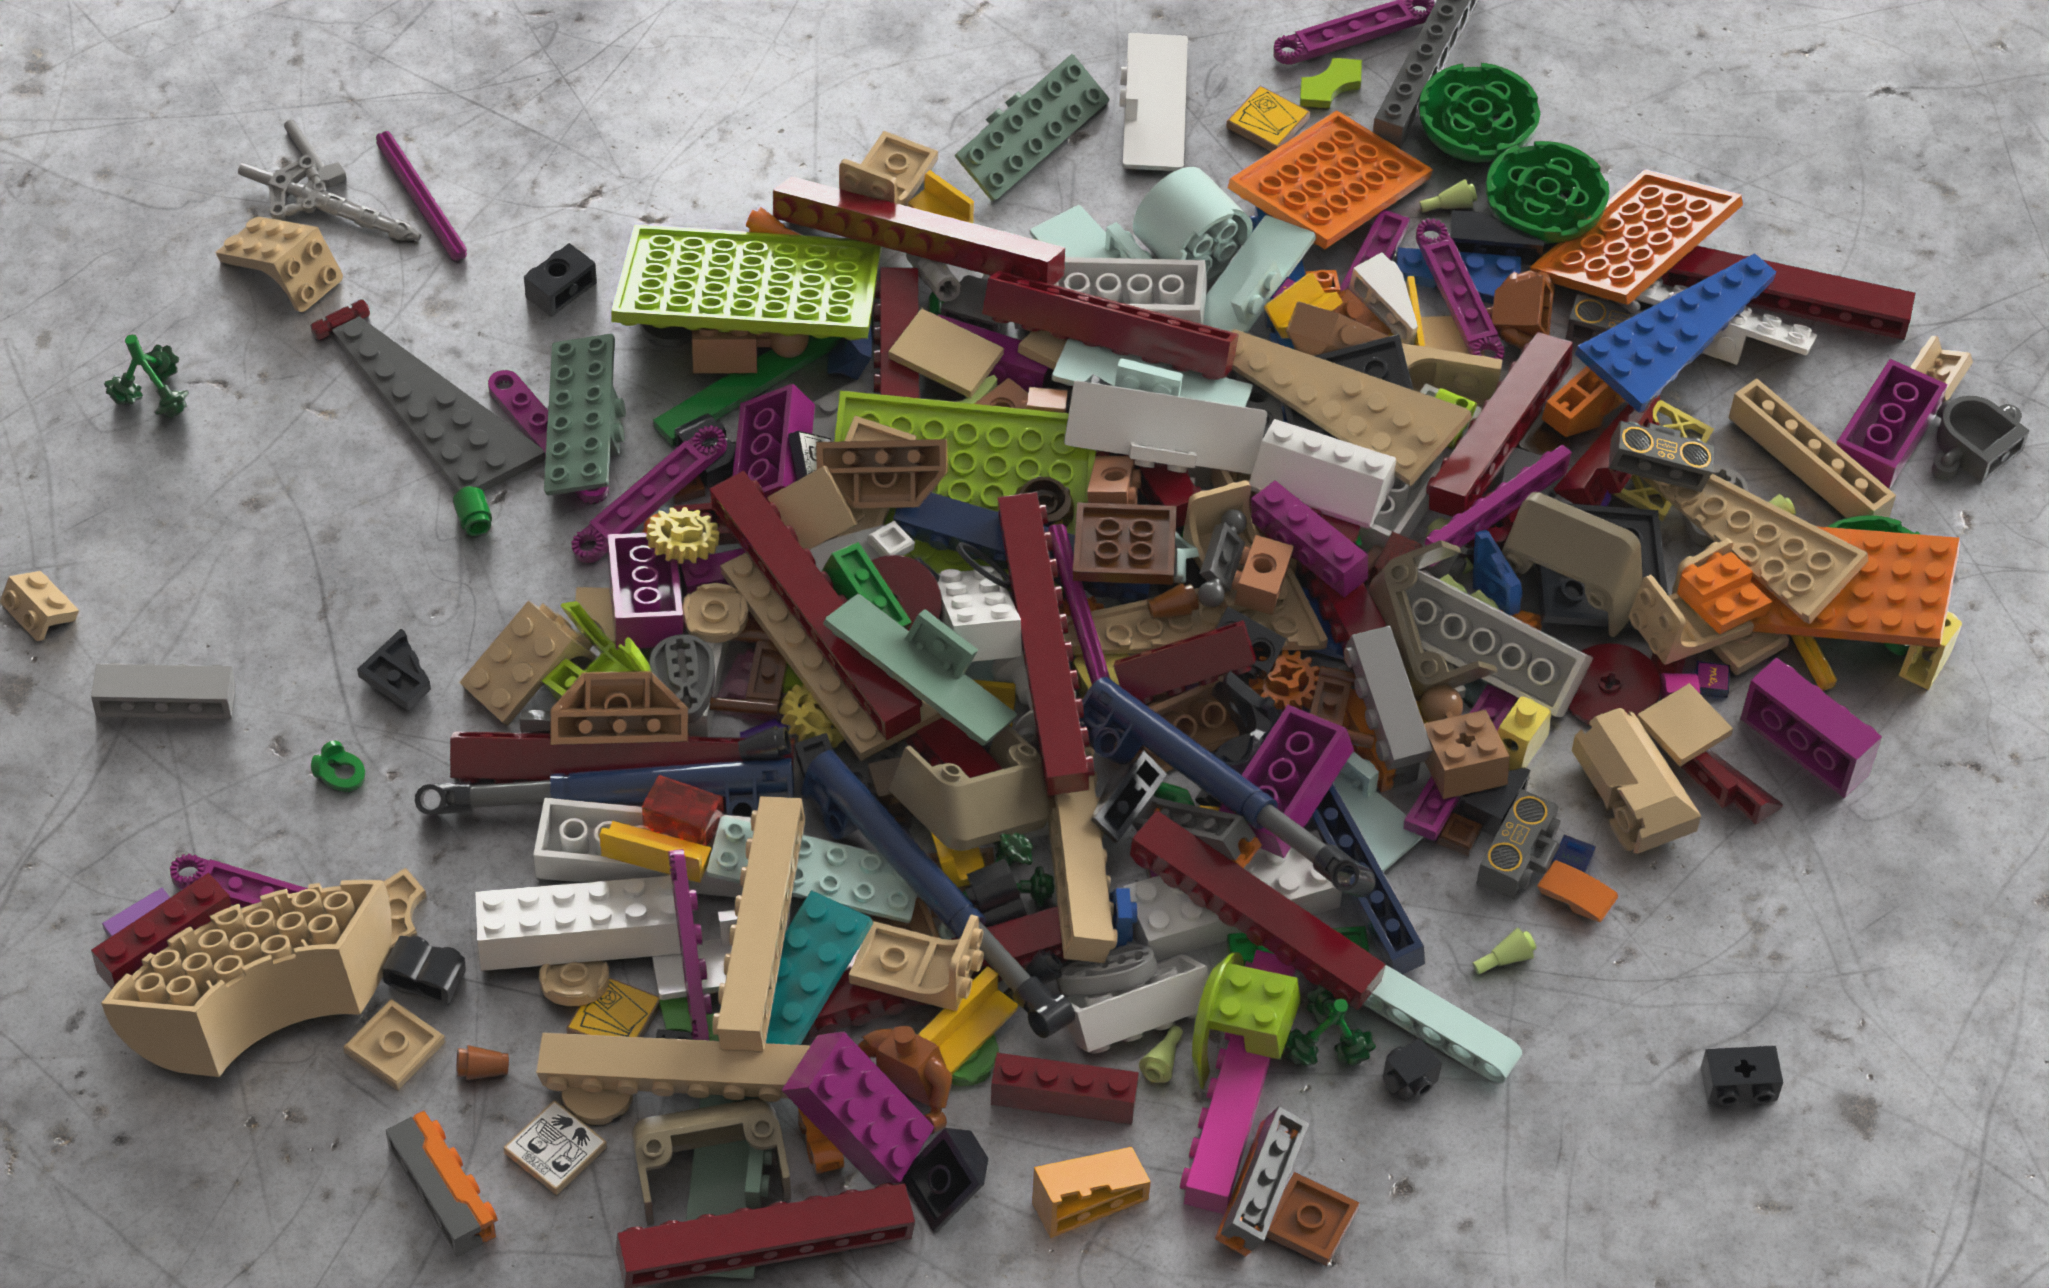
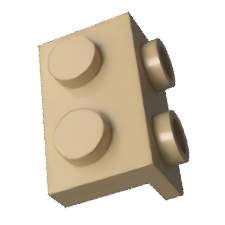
(1942, 364)
(36, 603)

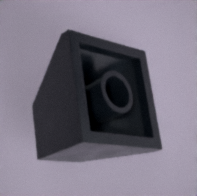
(946, 1175)

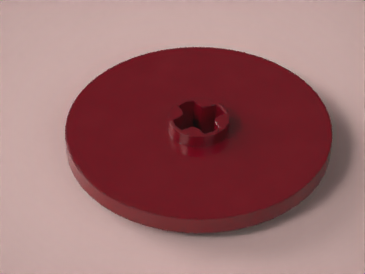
(911, 584)
(1634, 678)

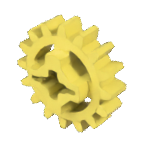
(682, 535)
(809, 718)

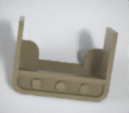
(1581, 548)
(1390, 597)
(979, 808)
(747, 1120)

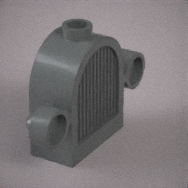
(1977, 437)

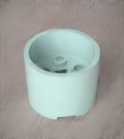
(1192, 220)

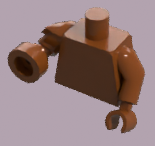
(1522, 307)
(913, 1067)

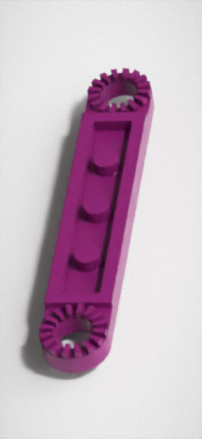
(1351, 30)
(1458, 290)
(530, 417)
(650, 492)
(241, 884)
(689, 937)

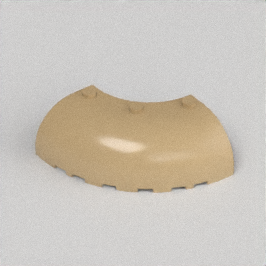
(254, 975)

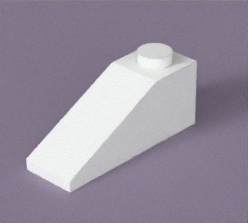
(1384, 292)

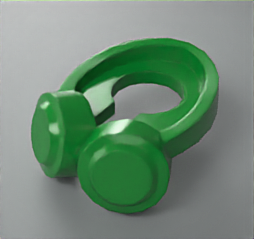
(333, 753)

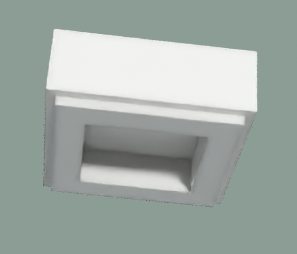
(891, 540)

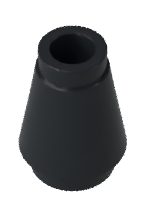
(768, 744)

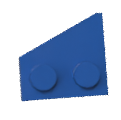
(1494, 574)
(1124, 915)

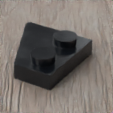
(396, 672)

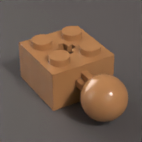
(738, 349)
(1465, 747)

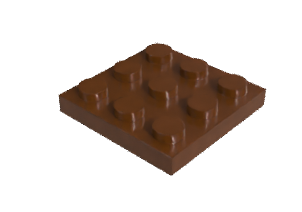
(1124, 543)

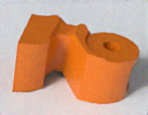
(820, 1149)

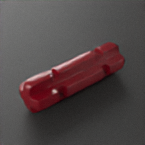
(321, 328)

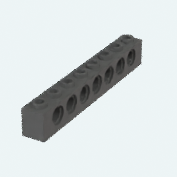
(1424, 60)

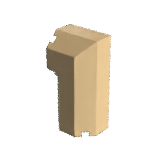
(1634, 782)

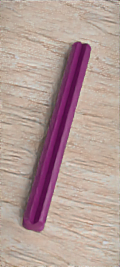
(421, 196)
(1078, 605)

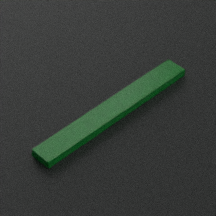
(740, 387)

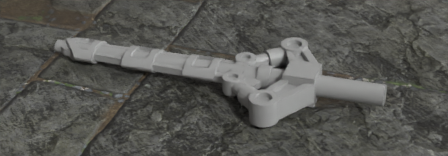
(314, 196)

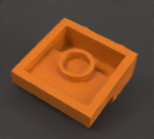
(1722, 592)

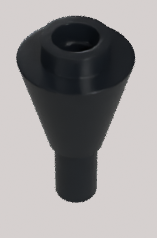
(1044, 966)

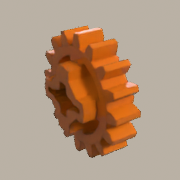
(1287, 680)

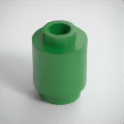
(472, 510)

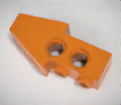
(1581, 404)

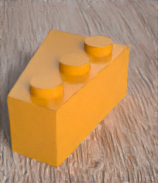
(1087, 1189)

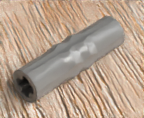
(936, 277)

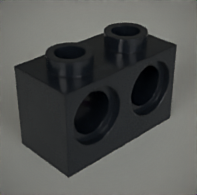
(1260, 637)

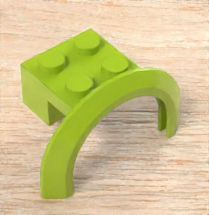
(610, 660)
(1246, 1004)

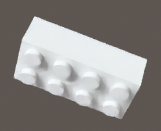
(981, 613)

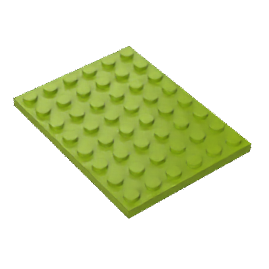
(747, 282)
(987, 452)

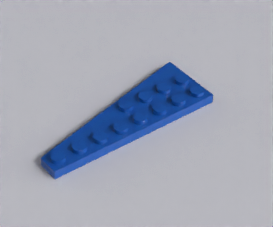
(1659, 342)

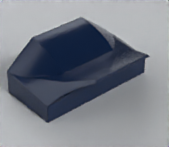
(850, 356)

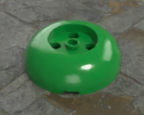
(1461, 106)
(1526, 189)

